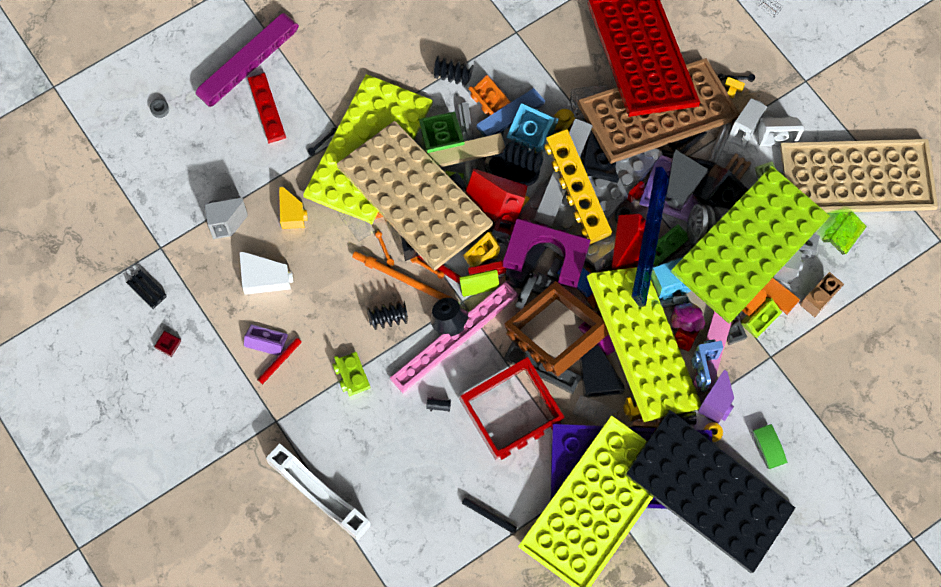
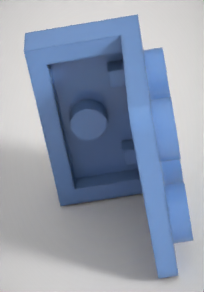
(705, 352)

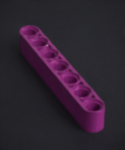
(246, 60)

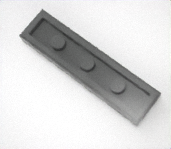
(567, 380)

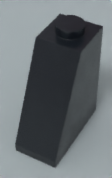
(533, 258)
(599, 375)

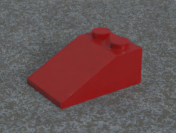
(496, 195)
(628, 241)

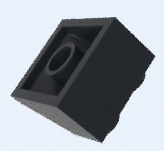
(720, 188)

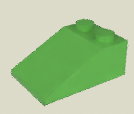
(441, 132)

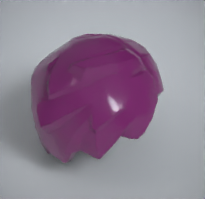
(687, 317)

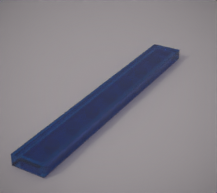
(650, 237)

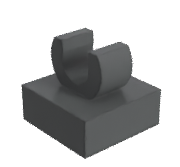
(542, 283)

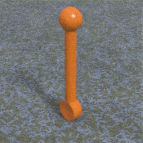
(390, 262)
(440, 275)

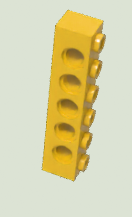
(563, 141)

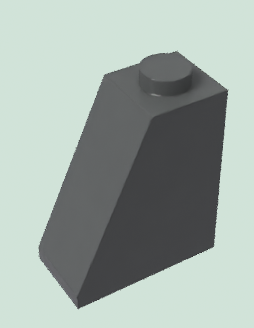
(683, 179)

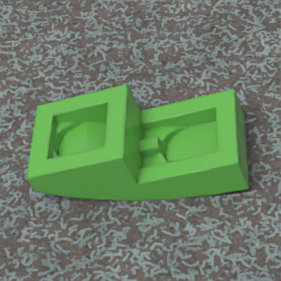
(770, 446)

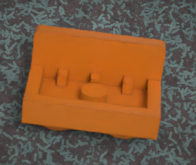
(489, 95)

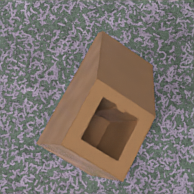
(821, 294)

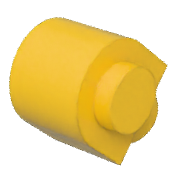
(564, 117)

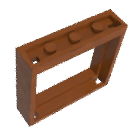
(575, 350)

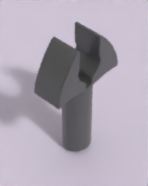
(674, 301)

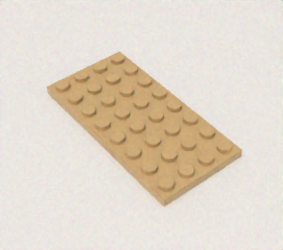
(862, 174)
(414, 195)

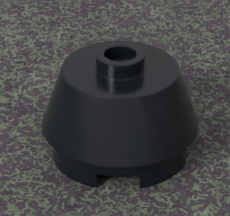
(449, 316)

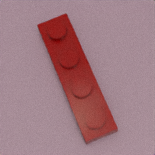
(266, 108)

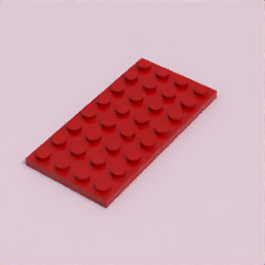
(643, 56)

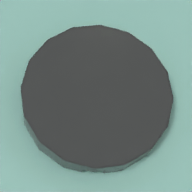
(526, 290)

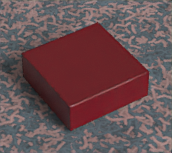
(167, 343)

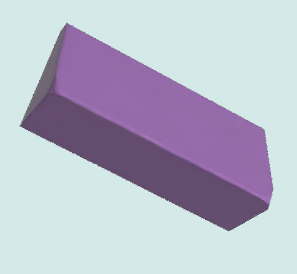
(265, 340)

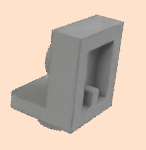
(810, 248)

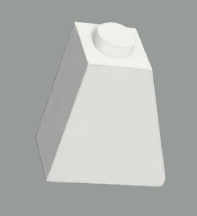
(747, 123)
(263, 274)

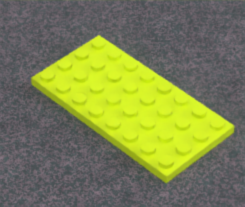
(370, 111)
(644, 346)
(590, 509)

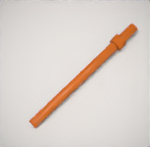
(372, 262)

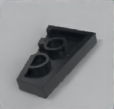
(596, 162)

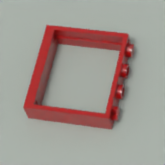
(505, 375)

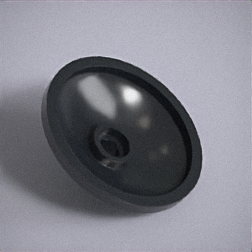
(497, 166)

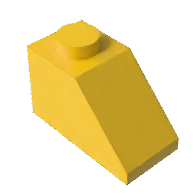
(291, 211)

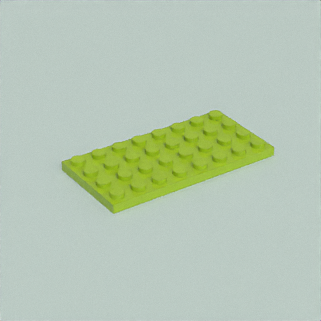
(750, 244)

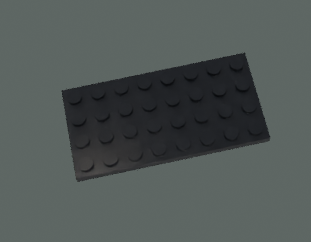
(710, 491)

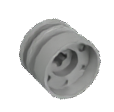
(702, 220)

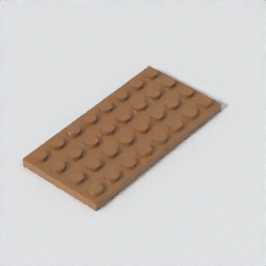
(628, 136)

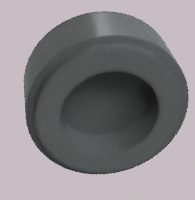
(159, 108)

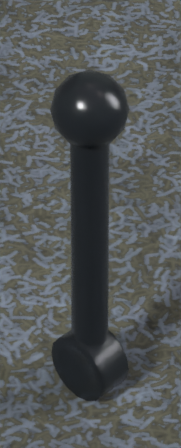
(750, 78)
(311, 151)

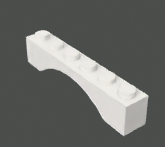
(330, 503)

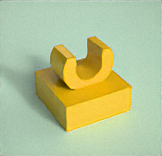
(734, 85)

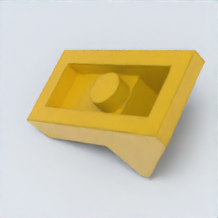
(482, 251)

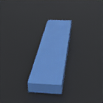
(505, 116)

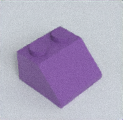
(718, 401)

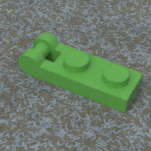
(670, 243)

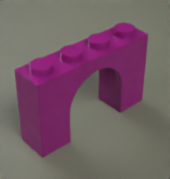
(527, 235)

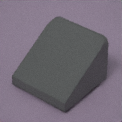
(557, 264)

